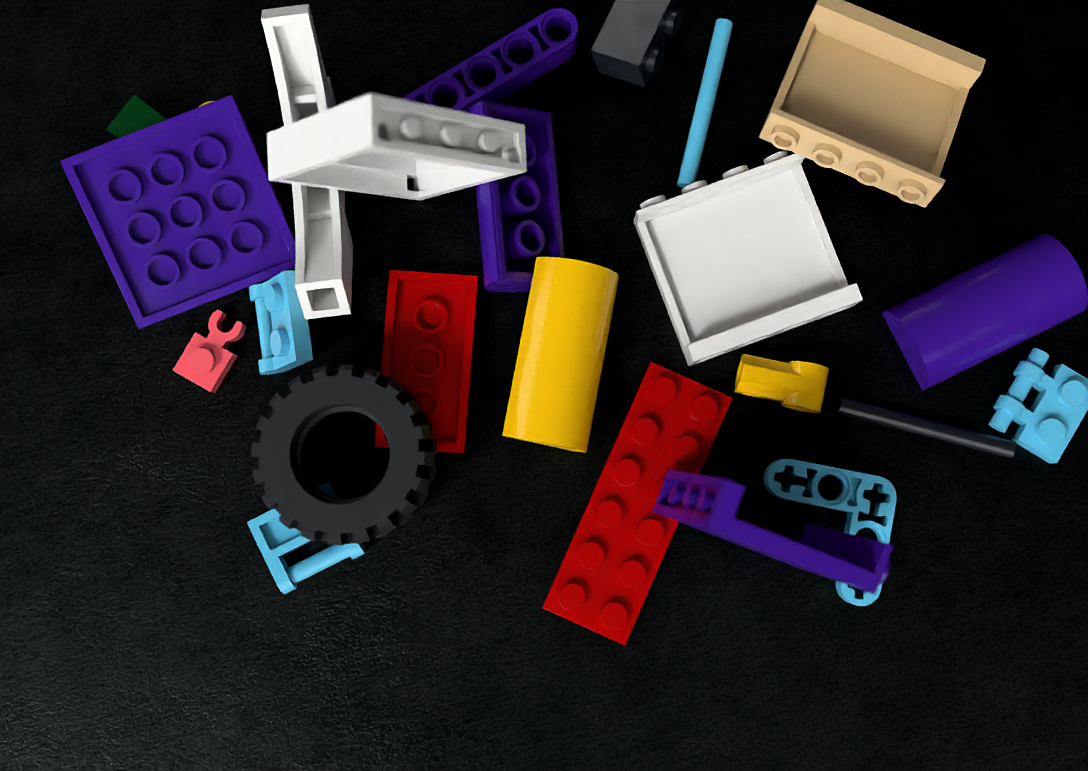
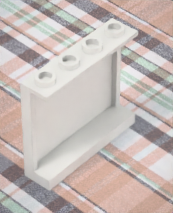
(743, 257)

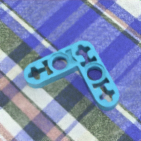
(849, 500)

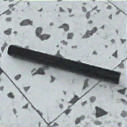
(926, 427)

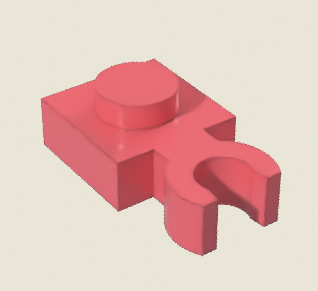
(207, 359)

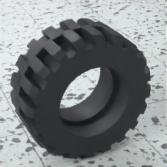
(285, 444)

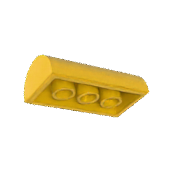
(561, 353)

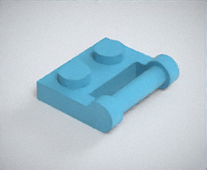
(281, 324)
(277, 540)

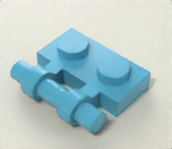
(1054, 413)

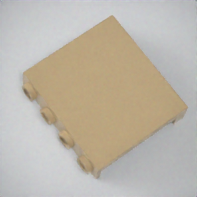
(872, 100)

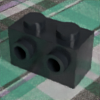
(635, 38)

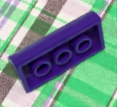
(522, 211)
(988, 309)

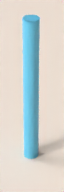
(705, 102)

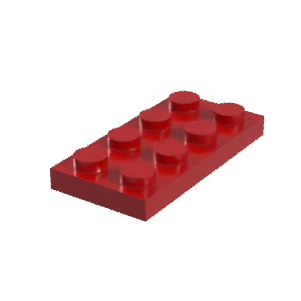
(431, 348)

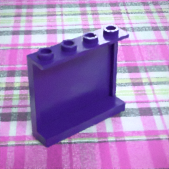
(711, 507)

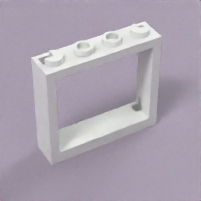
(416, 141)

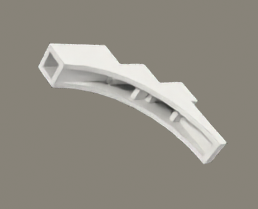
(321, 225)

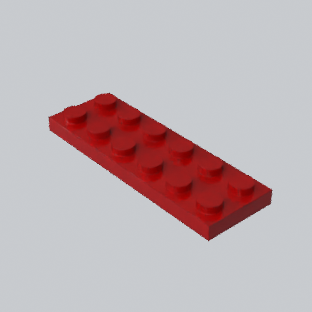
(619, 535)

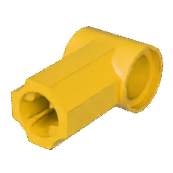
(794, 384)

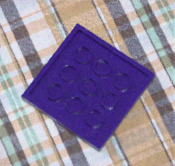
(183, 211)

